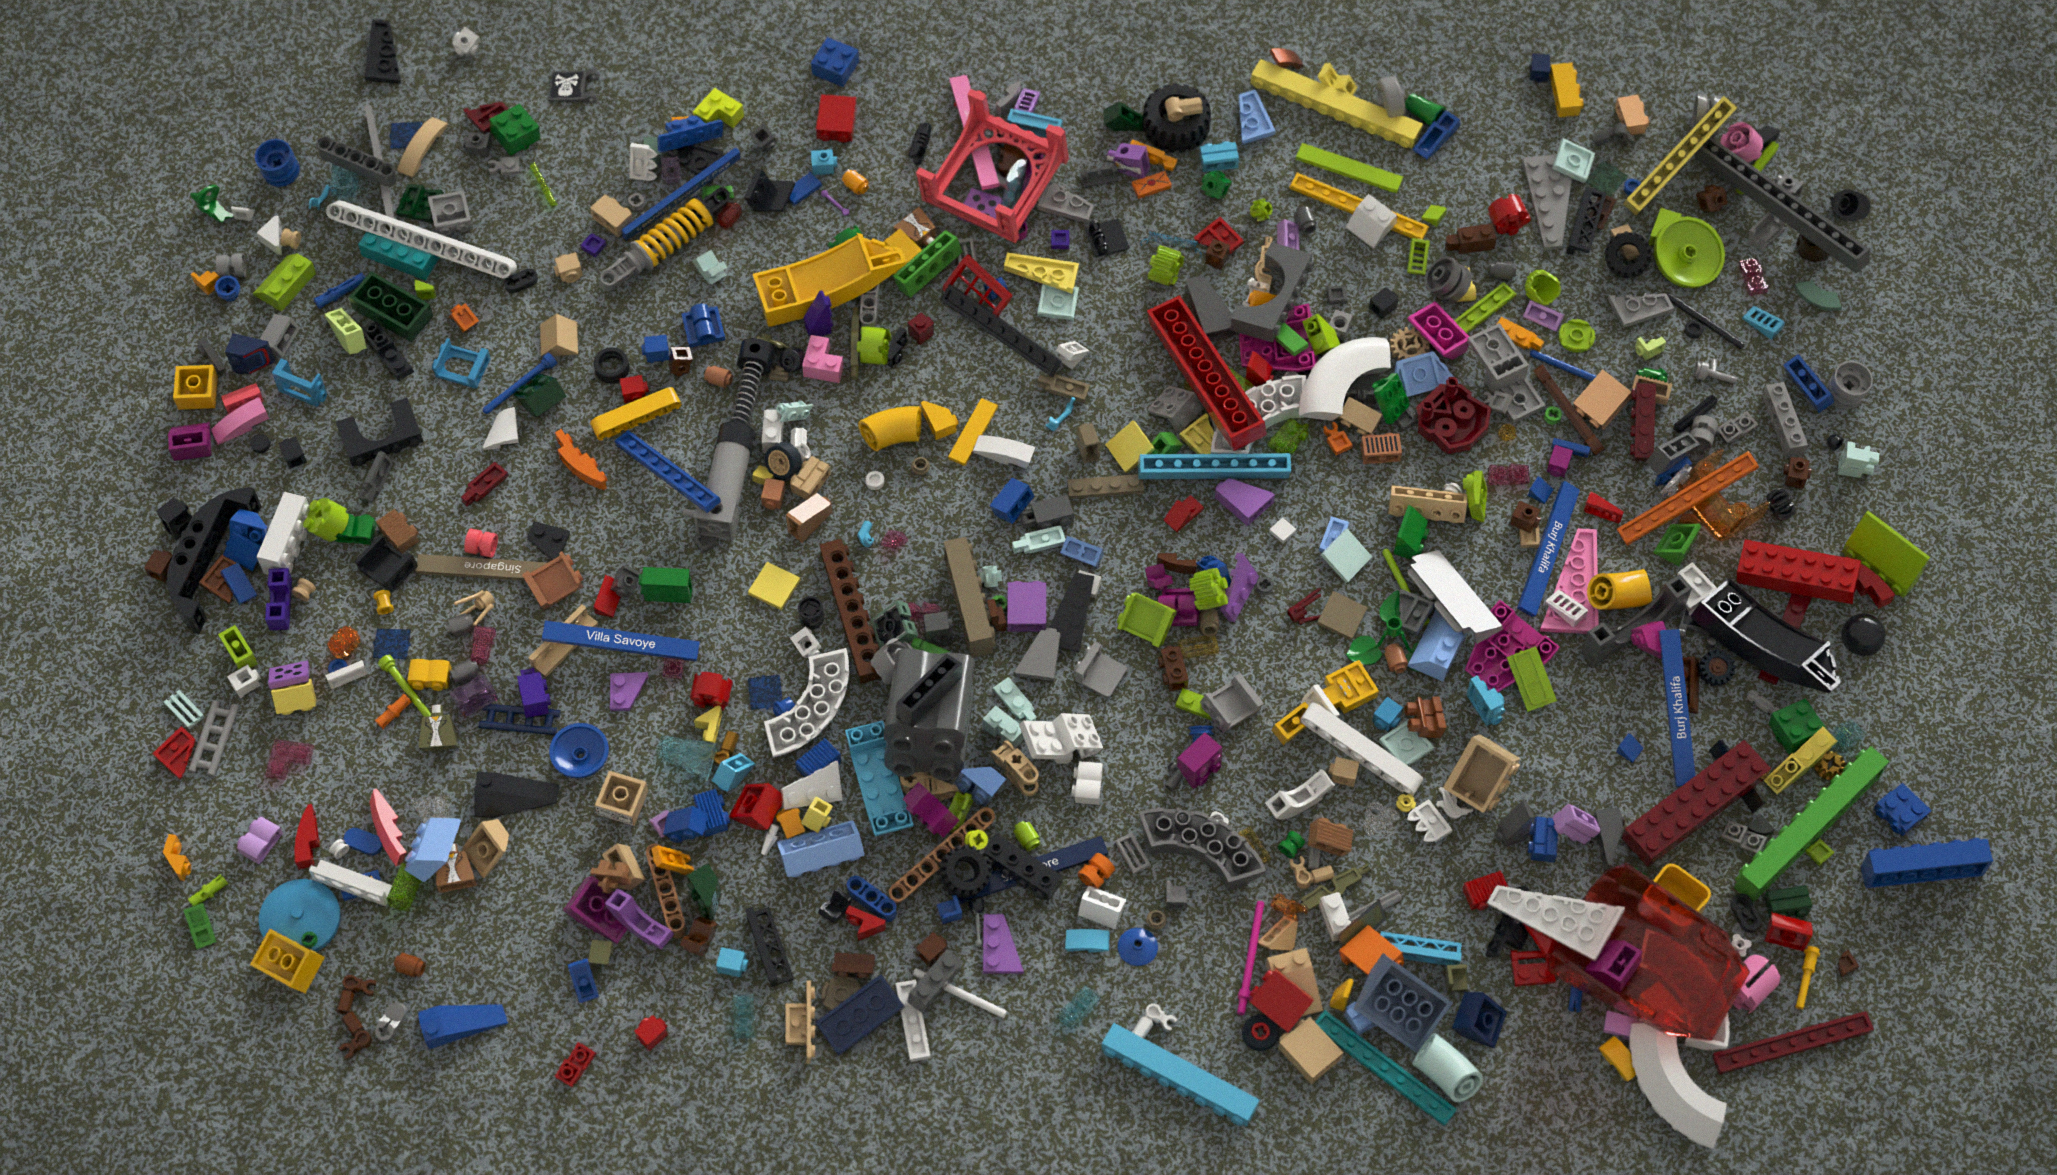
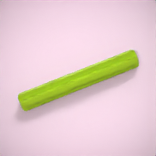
(1764, 158)

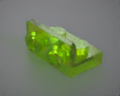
(1288, 437)

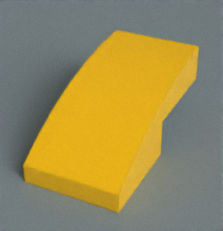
(1619, 1056)

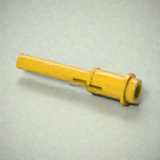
(1809, 965)

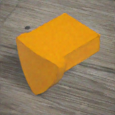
(790, 822)

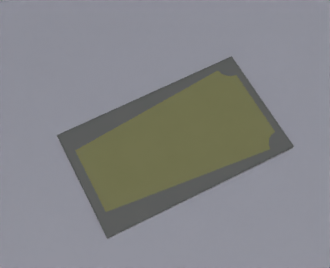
(1371, 916)

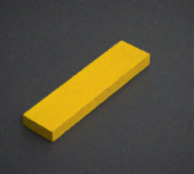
(975, 426)

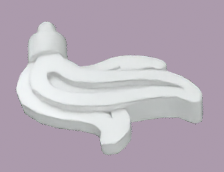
(1450, 806)

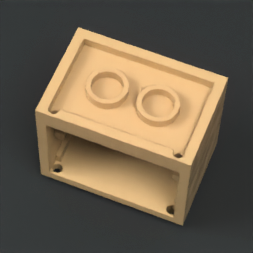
(1482, 773)

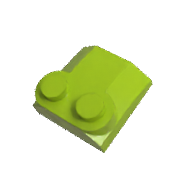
(1476, 494)

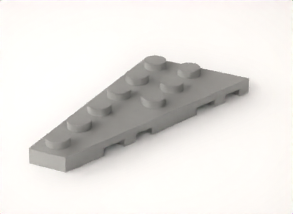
(1549, 198)

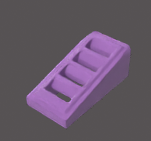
(1031, 108)

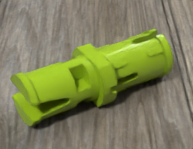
(208, 890)

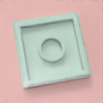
(1573, 160)
(1057, 303)
(1346, 555)
(1405, 744)

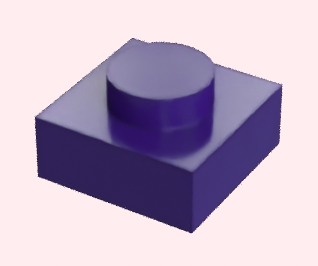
(1059, 239)
(593, 245)

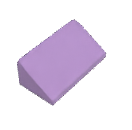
(1288, 234)
(1543, 315)

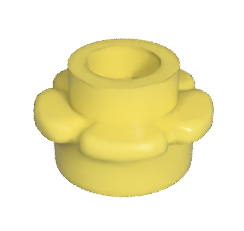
(1406, 807)

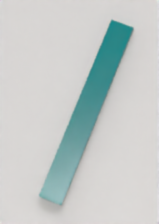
(1386, 1069)

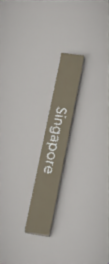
(474, 567)

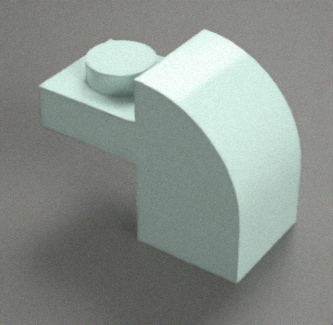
(710, 267)

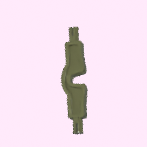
(855, 337)
(1340, 883)

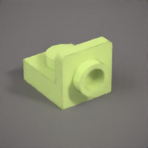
(1651, 348)

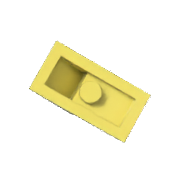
(710, 723)

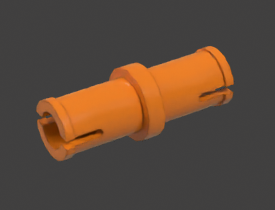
(393, 711)

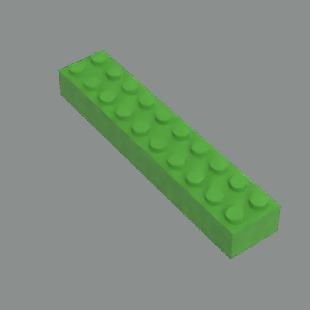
(1811, 823)

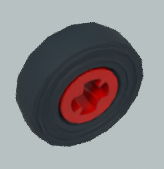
(1269, 1028)

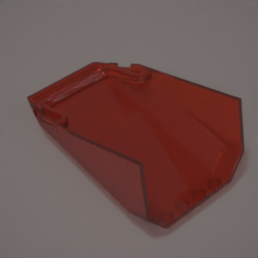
(1686, 965)

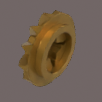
(1822, 765)

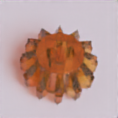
(343, 642)

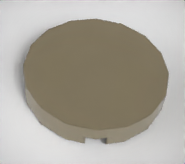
(838, 990)

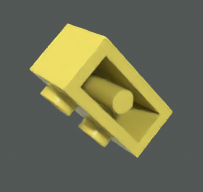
(294, 698)

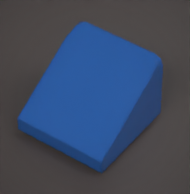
(1540, 490)
(1629, 748)

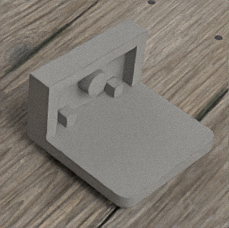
(1178, 406)
(1099, 671)

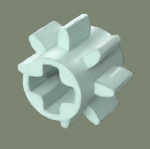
(990, 576)

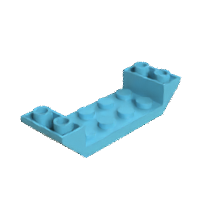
(878, 785)

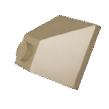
(486, 846)

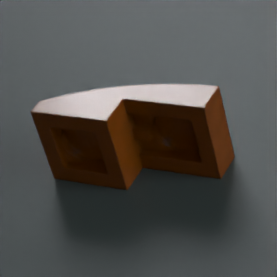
(1605, 213)
(1171, 563)
(997, 615)

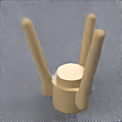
(484, 600)

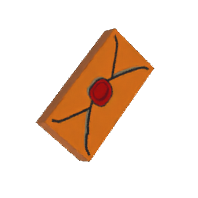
(1151, 184)

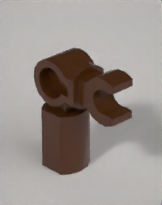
(352, 984)
(362, 1038)

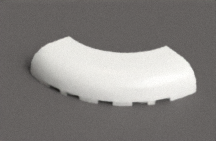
(1335, 373)

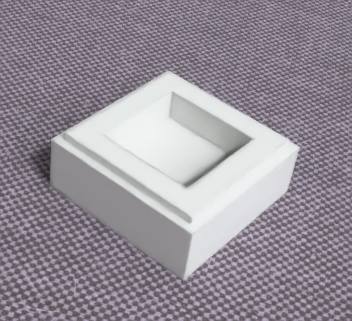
(1282, 530)

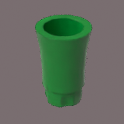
(1424, 109)

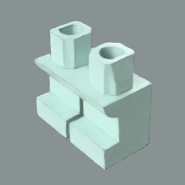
(1857, 461)

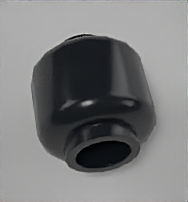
(792, 359)

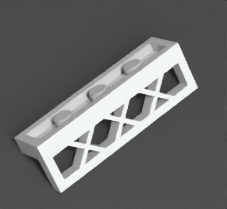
(351, 882)

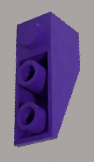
(818, 317)

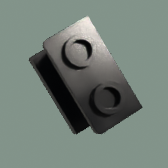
(385, 564)

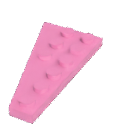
(1573, 581)

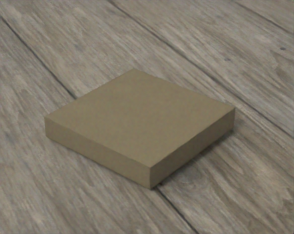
(1342, 615)

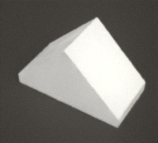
(271, 234)

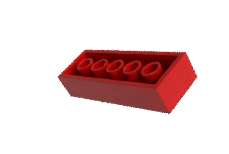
(1798, 571)

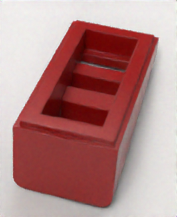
(1600, 507)

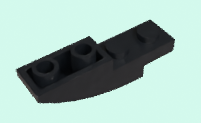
(386, 351)

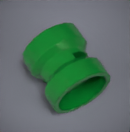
(1291, 844)

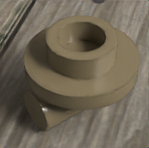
(778, 374)

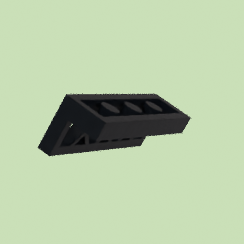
(1579, 221)
(762, 946)

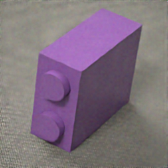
(1026, 606)

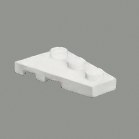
(821, 784)

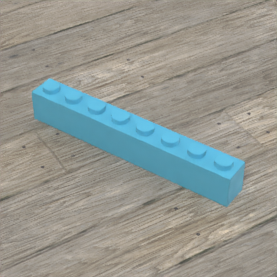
(1214, 466)
(1179, 1074)

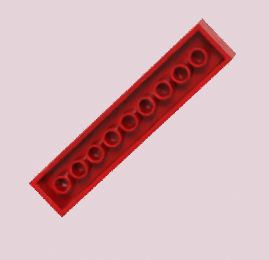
(1207, 373)

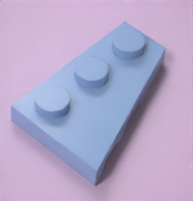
(1253, 118)

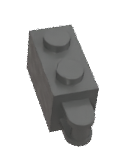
(1048, 513)

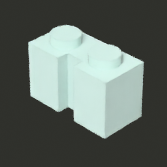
(1000, 723)

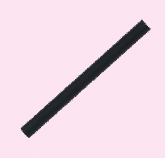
(1704, 320)

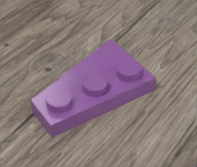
(1242, 583)
(998, 947)

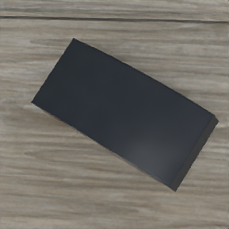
(895, 349)

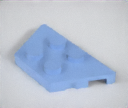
(1421, 373)

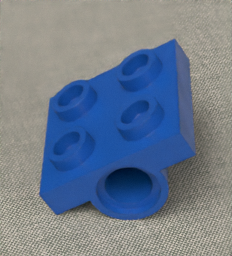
(703, 325)

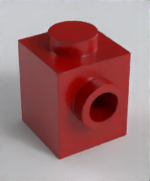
(633, 388)
(651, 1032)

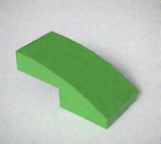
(199, 925)

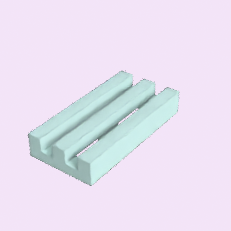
(168, 703)

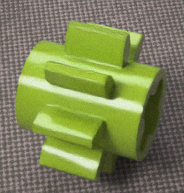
(1261, 210)

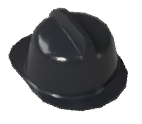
(1850, 205)

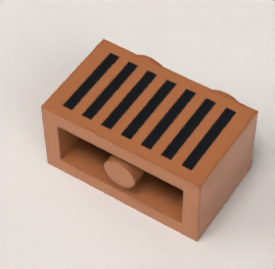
(1381, 448)

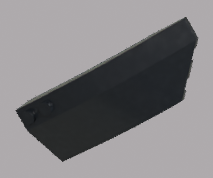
(1766, 639)

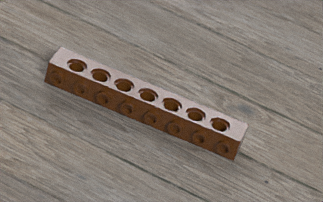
(835, 551)

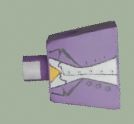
(1131, 160)

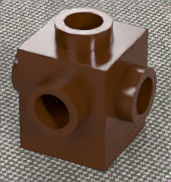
(1712, 198)
(1797, 472)

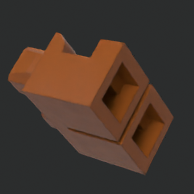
(1427, 719)

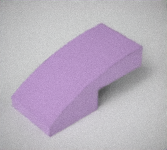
(1618, 1024)

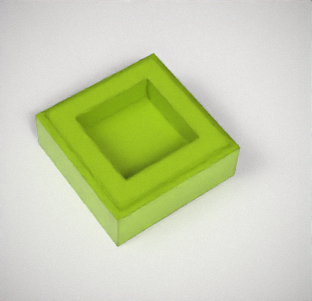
(1819, 852)

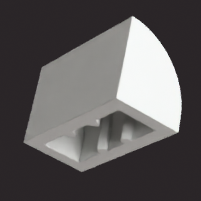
(1101, 907)

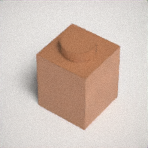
(773, 493)

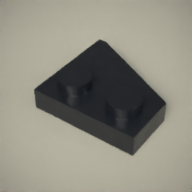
(548, 539)

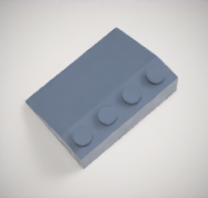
(1401, 1003)

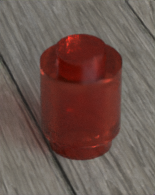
(729, 215)

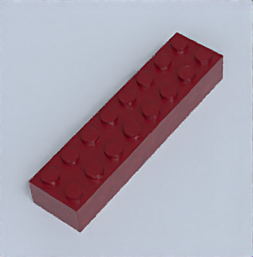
(1695, 803)

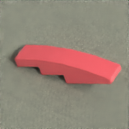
(385, 824)

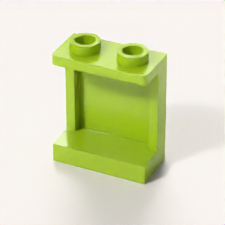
(1146, 618)

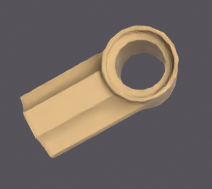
(1179, 108)

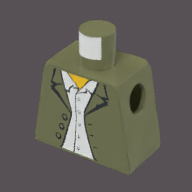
(437, 731)

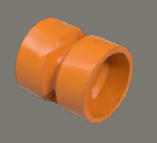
(1097, 870)

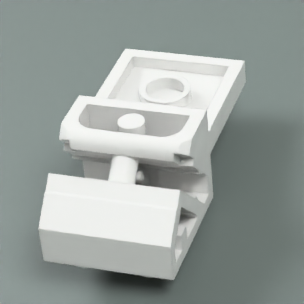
(1061, 737)

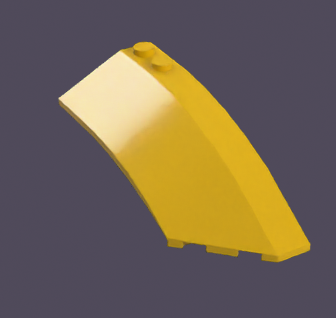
(840, 272)

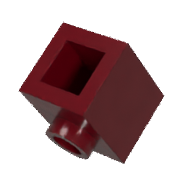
(921, 328)

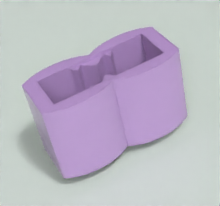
(259, 840)

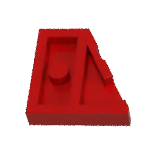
(1220, 231)
(176, 752)

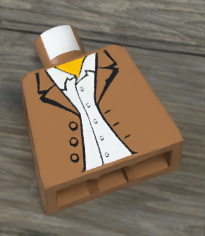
(917, 227)
(455, 872)

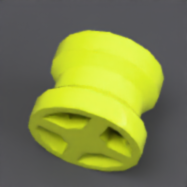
(972, 840)

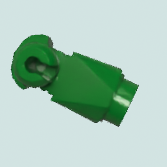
(1659, 374)

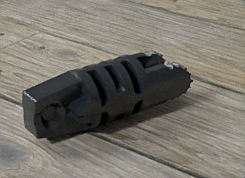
(920, 143)

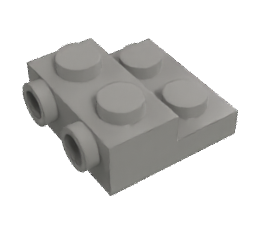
(450, 213)

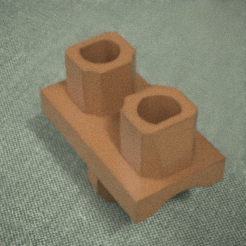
(611, 878)

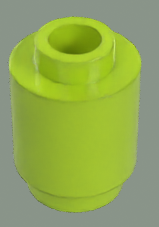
(1026, 835)

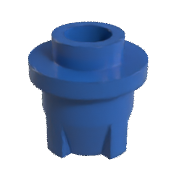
(783, 706)

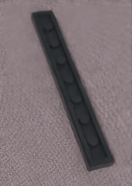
(1001, 330)

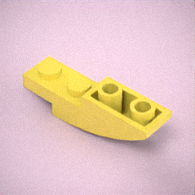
(1801, 761)

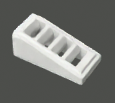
(1573, 620)

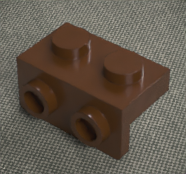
(853, 963)

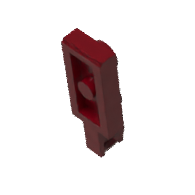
(484, 483)

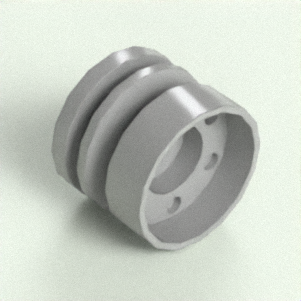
(1850, 384)

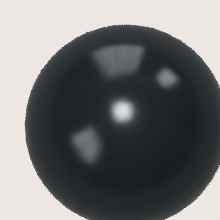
(1863, 634)

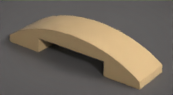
(420, 145)

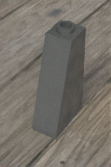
(1209, 309)

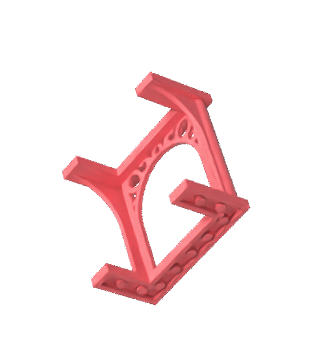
(979, 119)

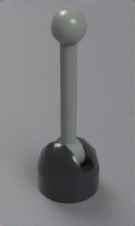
(976, 907)

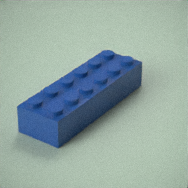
(1926, 862)

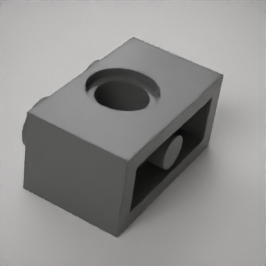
(938, 628)

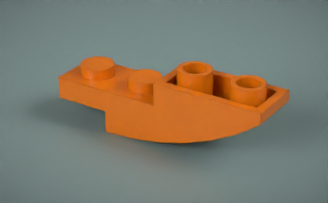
(579, 464)

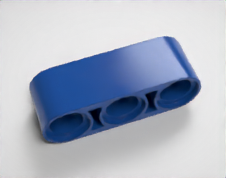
(868, 890)

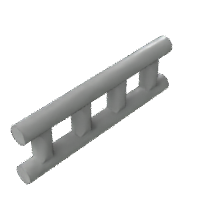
(210, 728)

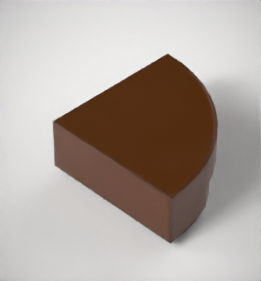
(1847, 964)

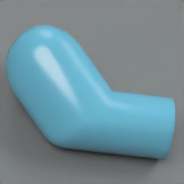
(863, 534)

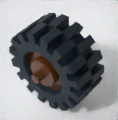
(1716, 668)

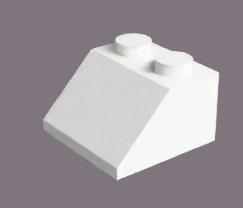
(1371, 221)

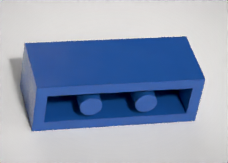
(1808, 383)

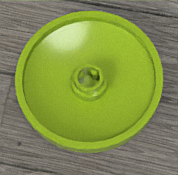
(1689, 252)

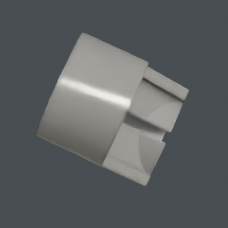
(395, 1014)

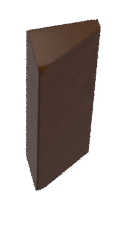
(1692, 682)

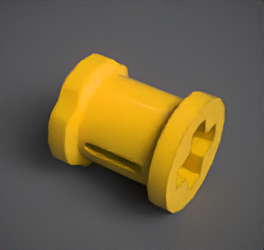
(383, 602)

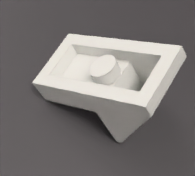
(1071, 353)

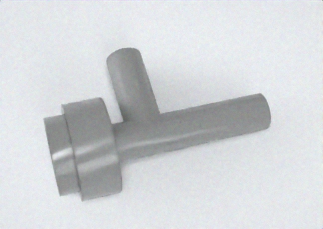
(1702, 370)

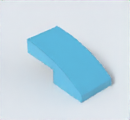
(1087, 939)

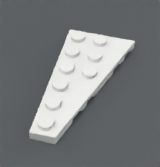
(1567, 920)

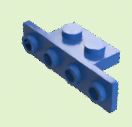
(688, 132)

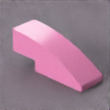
(240, 421)

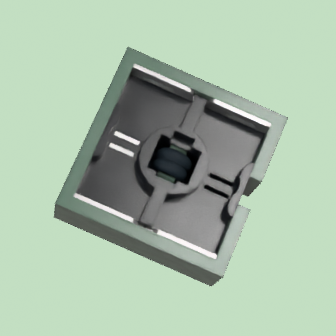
(894, 623)

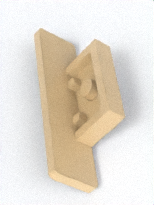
(798, 1023)

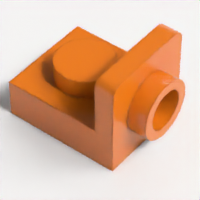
(463, 317)

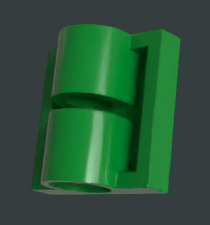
(1391, 397)

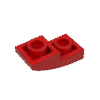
(575, 1065)

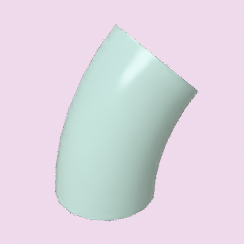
(1448, 1068)

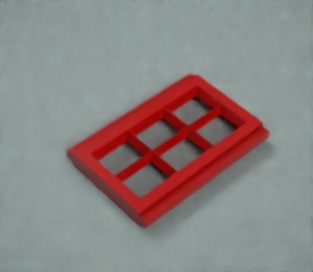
(981, 274)

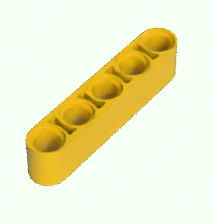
(635, 413)

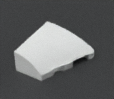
(503, 430)

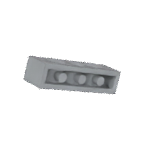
(1784, 420)

